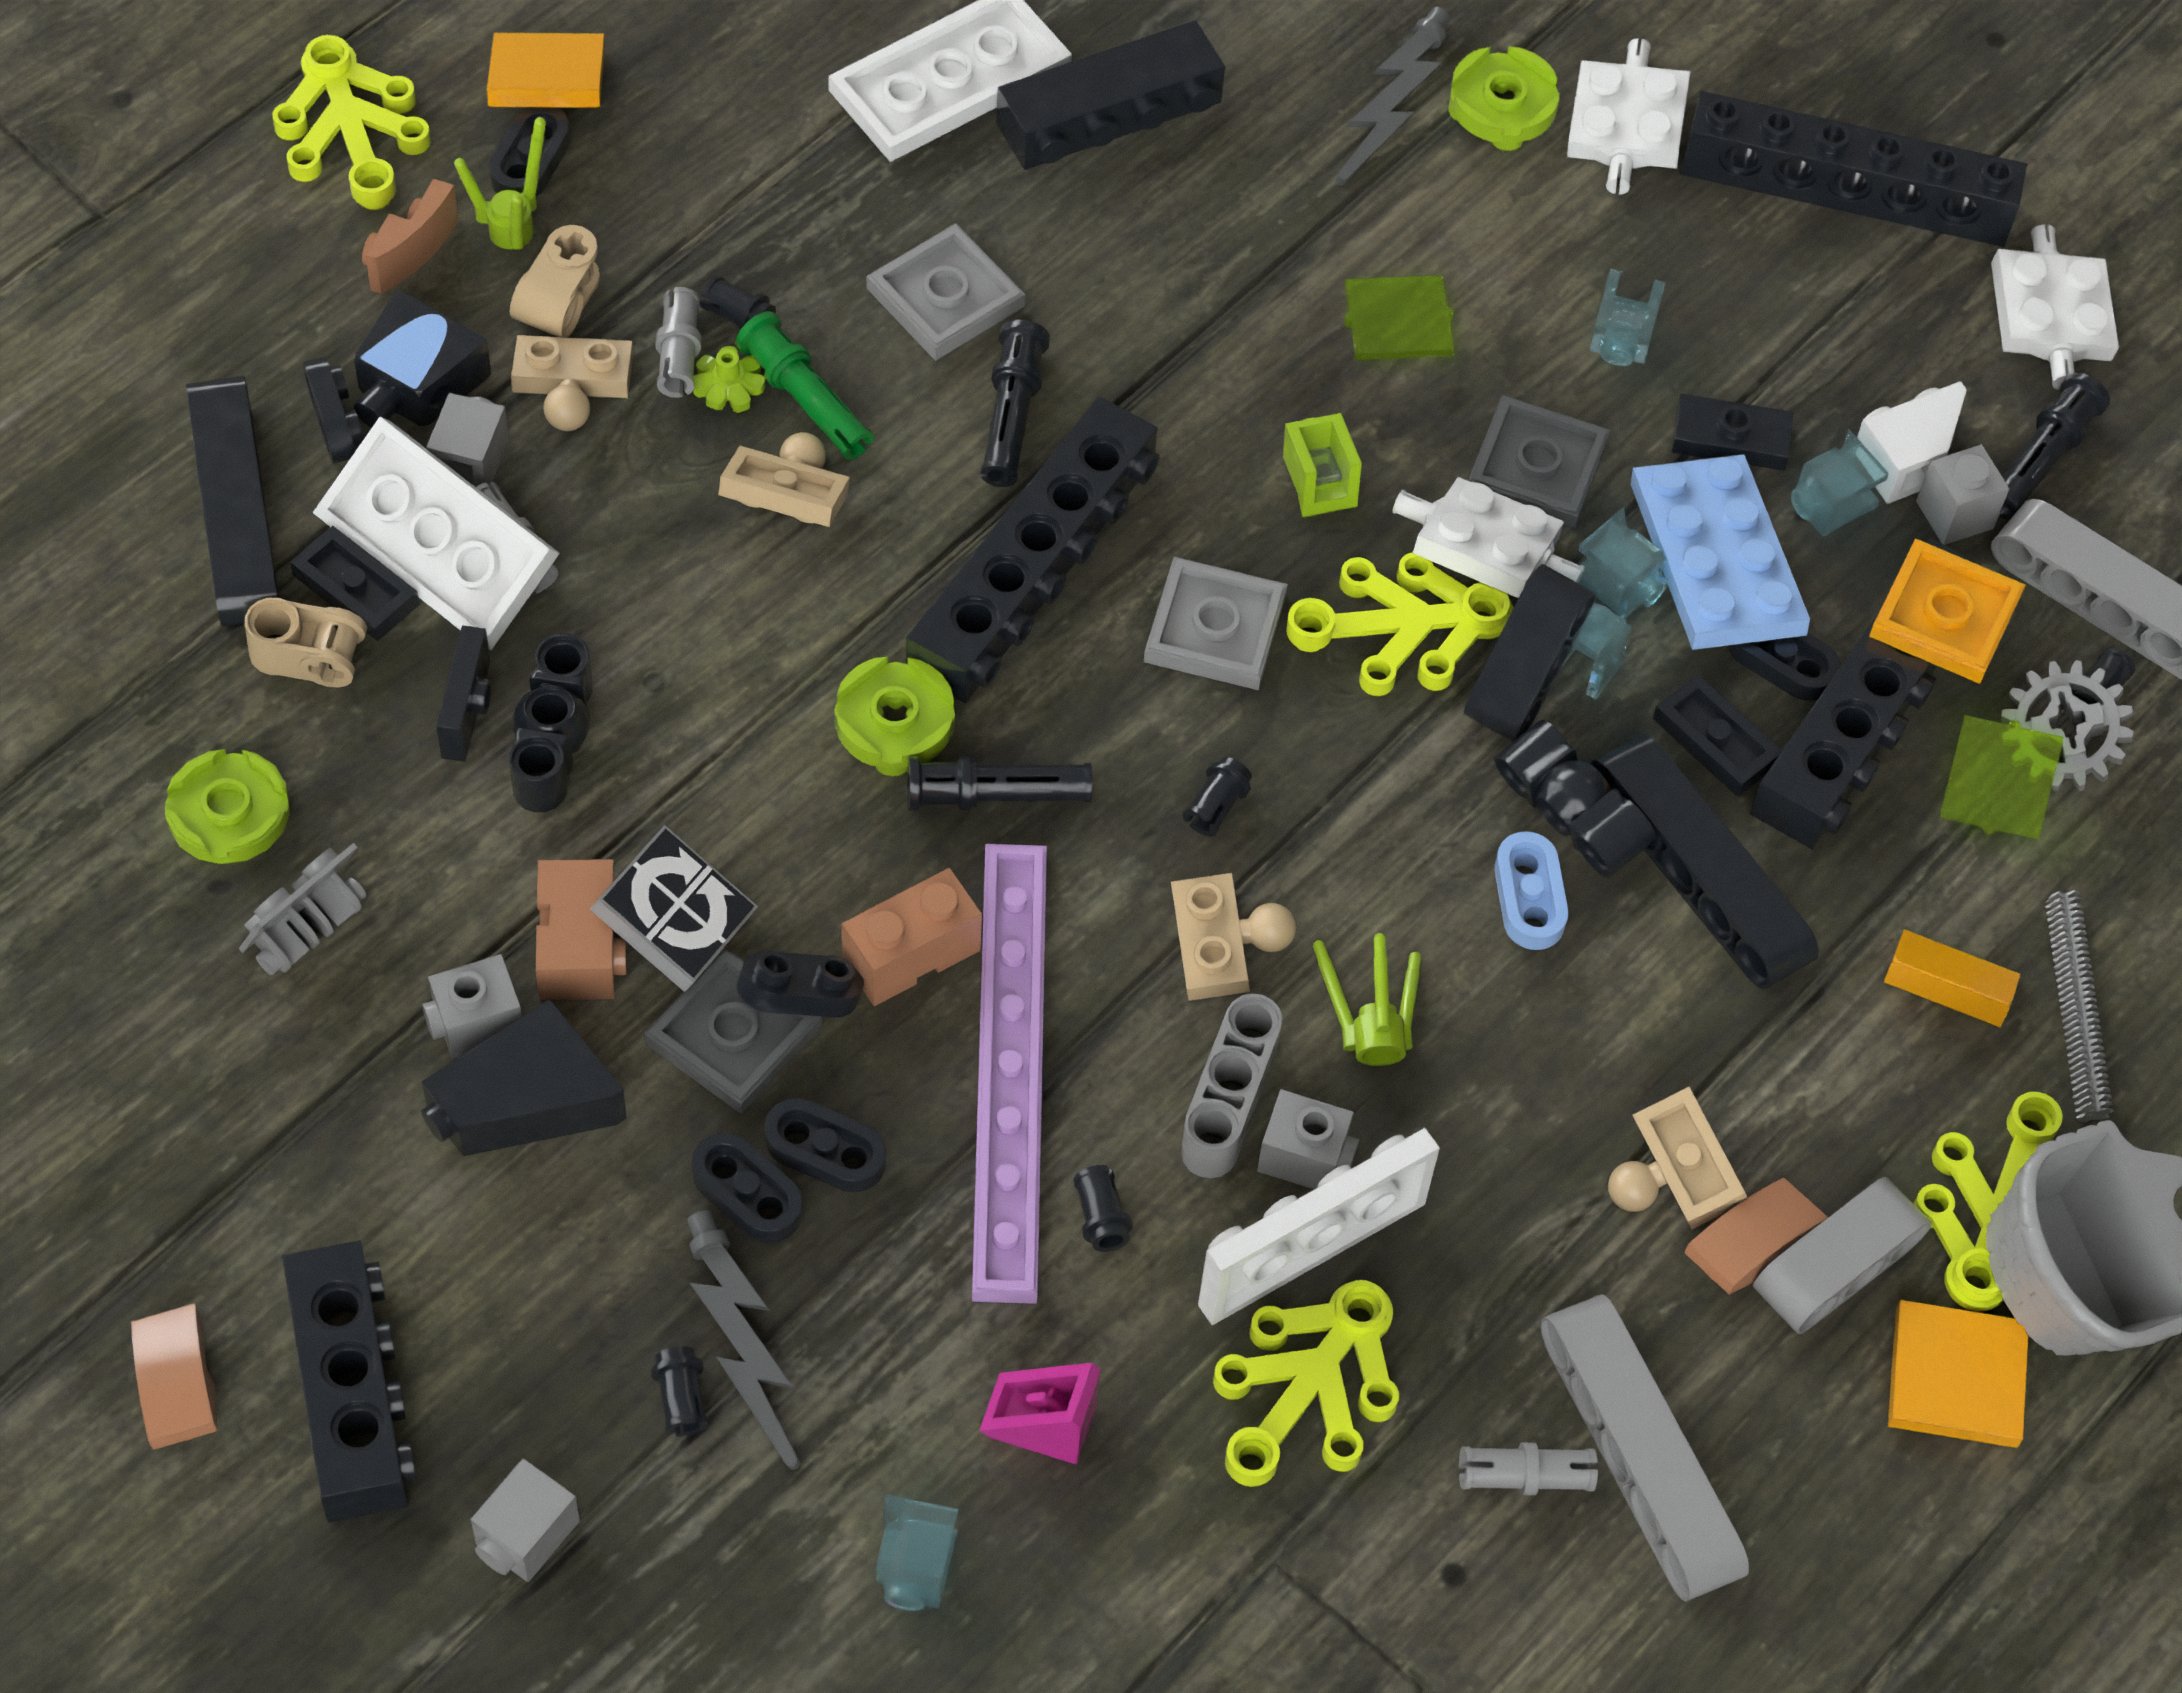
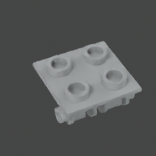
(321, 900)

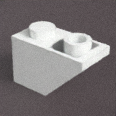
(1911, 437)

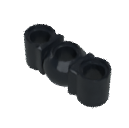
(551, 746)
(1575, 798)

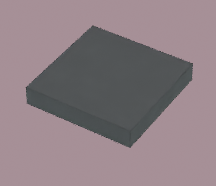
(1540, 458)
(724, 1039)

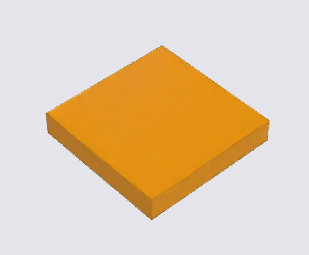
(546, 70)
(1947, 611)
(1958, 1374)

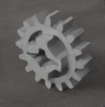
(2092, 719)

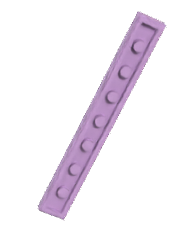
(1010, 1076)

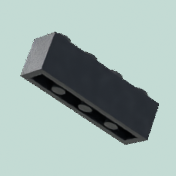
(1110, 95)

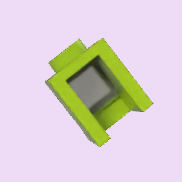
(1322, 464)

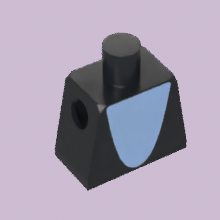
(415, 362)

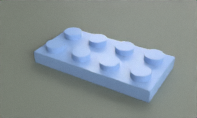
(1719, 552)

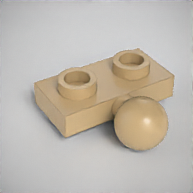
(569, 373)
(787, 483)
(1214, 935)
(1686, 1160)

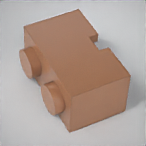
(912, 935)
(573, 945)

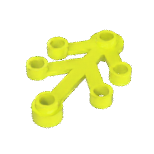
(333, 66)
(1406, 617)
(1964, 1257)
(1312, 1373)

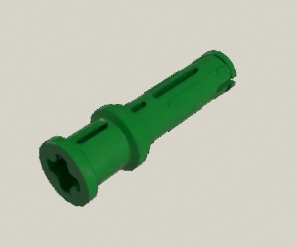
(790, 368)

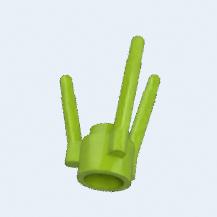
(509, 211)
(1379, 1032)

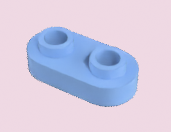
(1531, 895)

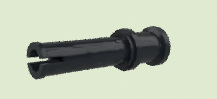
(1016, 381)
(2058, 429)
(967, 783)

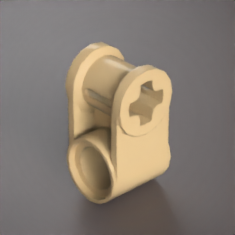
(558, 282)
(306, 643)

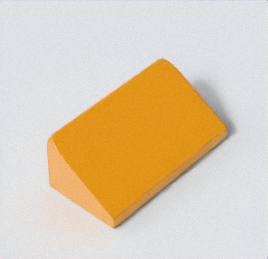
(1952, 978)

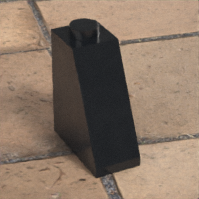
(522, 1088)

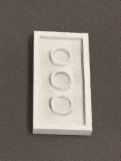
(945, 73)
(436, 531)
(1317, 1226)

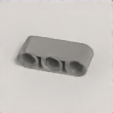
(1228, 1111)
(1842, 1255)

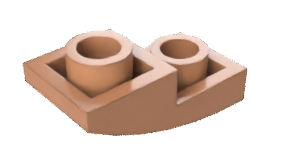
(409, 243)
(1754, 1235)
(173, 1376)

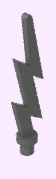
(1411, 73)
(722, 1302)

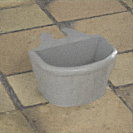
(2091, 1244)

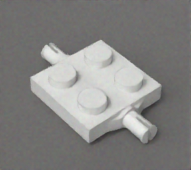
(1628, 115)
(2054, 305)
(1486, 536)

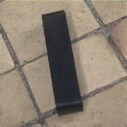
(231, 496)
(1710, 865)

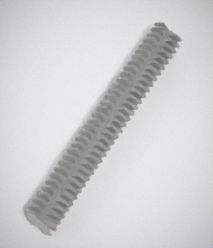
(2078, 1006)

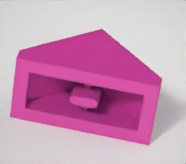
(1044, 1409)

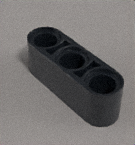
(1529, 653)

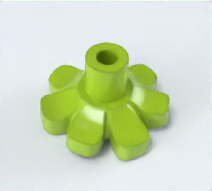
(728, 380)

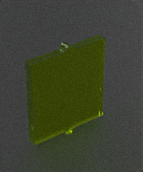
(1398, 317)
(2001, 777)

